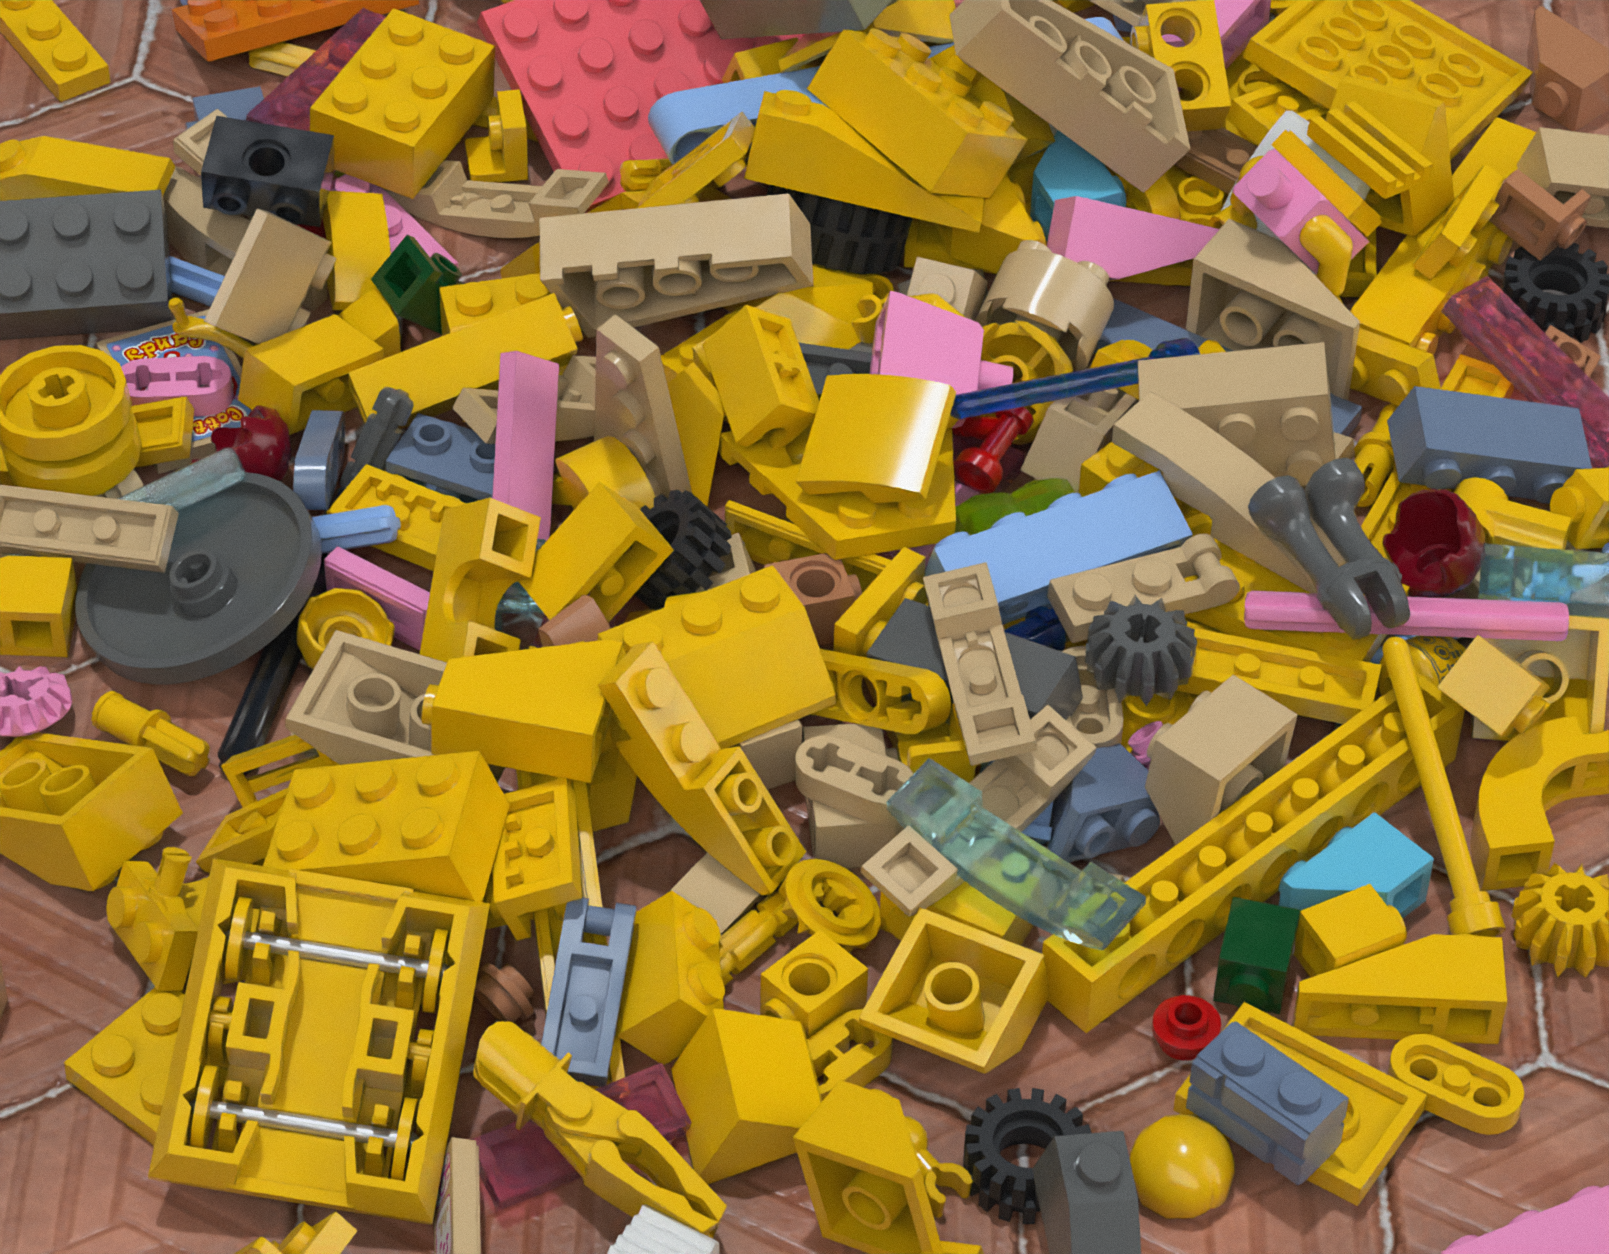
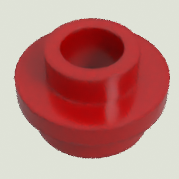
(1184, 1040)

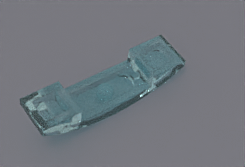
(1010, 866)

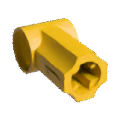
(1512, 522)

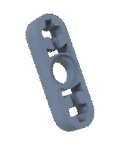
(320, 458)

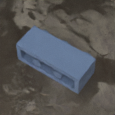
(1512, 442)

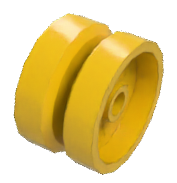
(67, 421)

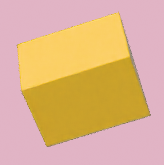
(745, 1091)

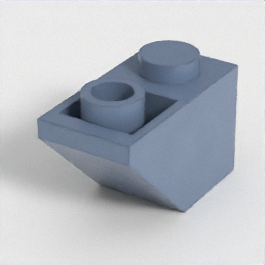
(1103, 807)

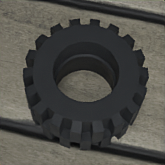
(851, 235)

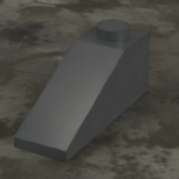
(1088, 1195)

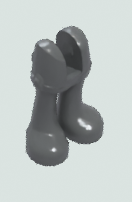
(1329, 500)

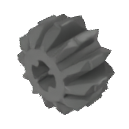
(1140, 650)

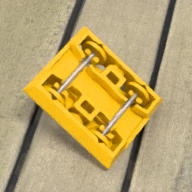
(320, 1041)

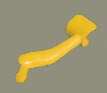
(197, 328)

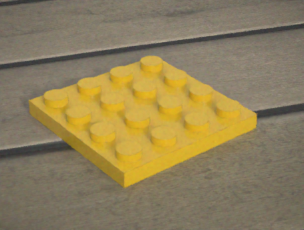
(1390, 45)

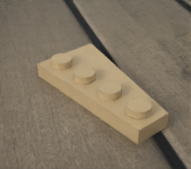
(637, 405)

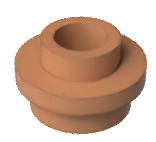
(504, 993)

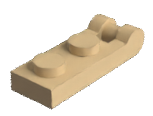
(1150, 577)

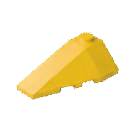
(820, 154)

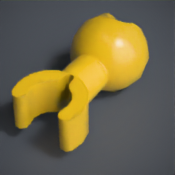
(935, 1172)

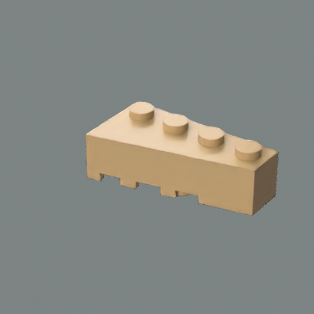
(1079, 81)
(674, 258)

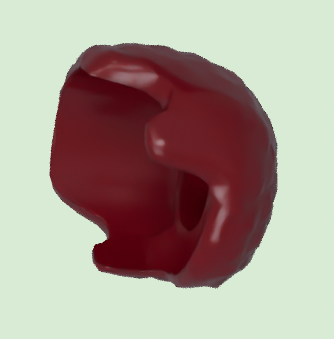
(260, 442)
(1435, 543)

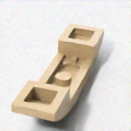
(500, 208)
(979, 664)
(1011, 788)

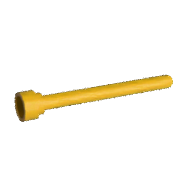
(1471, 908)

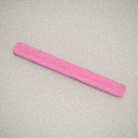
(1427, 617)

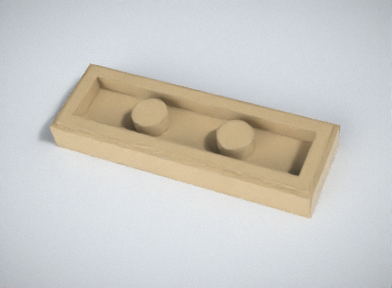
(86, 528)

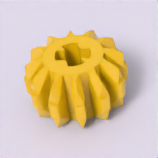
(1564, 919)

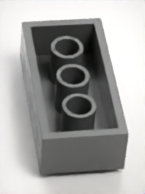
(83, 264)

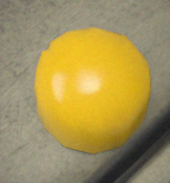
(341, 611)
(1182, 1166)

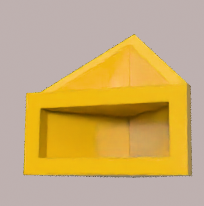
(699, 426)

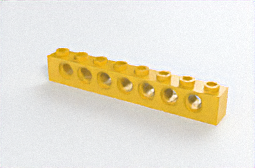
(1246, 853)

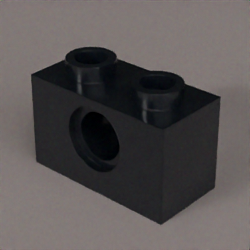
(267, 170)

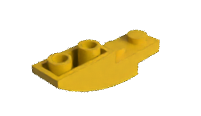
(698, 783)

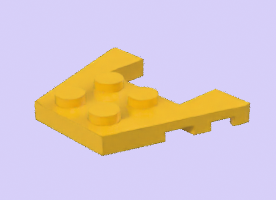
(848, 521)

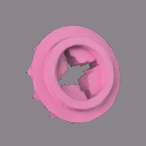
(47, 703)

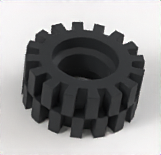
(1563, 271)
(697, 542)
(1007, 1125)

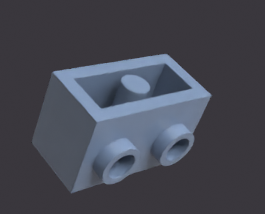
(444, 459)

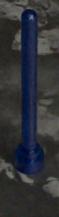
(1063, 385)

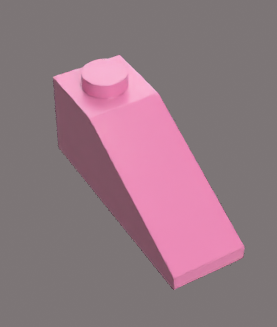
(1122, 237)

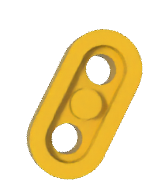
(1459, 1083)

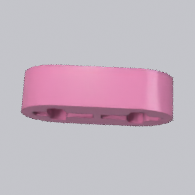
(181, 378)

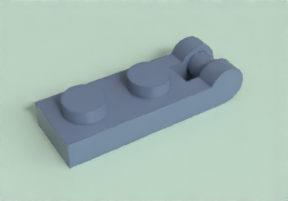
(588, 988)

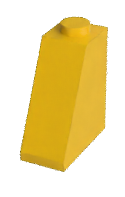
(526, 707)

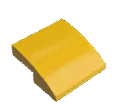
(876, 437)

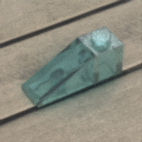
(1547, 575)

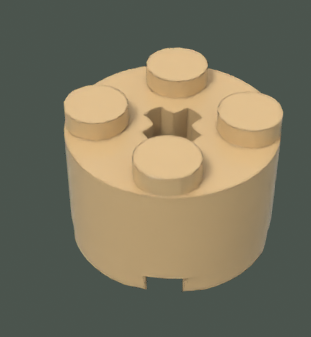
(1053, 295)

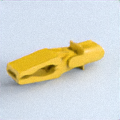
(593, 1131)

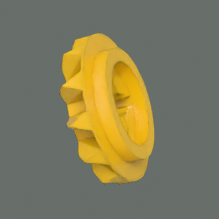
(840, 892)

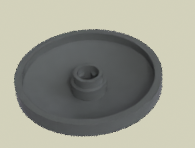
(228, 588)

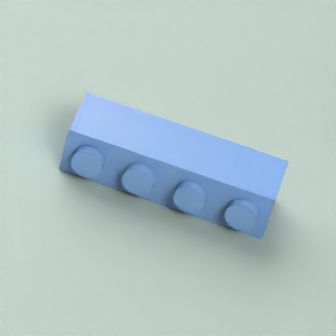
(1069, 537)

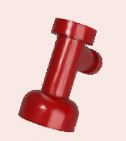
(981, 466)

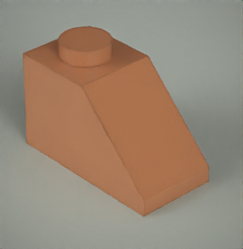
(1567, 70)

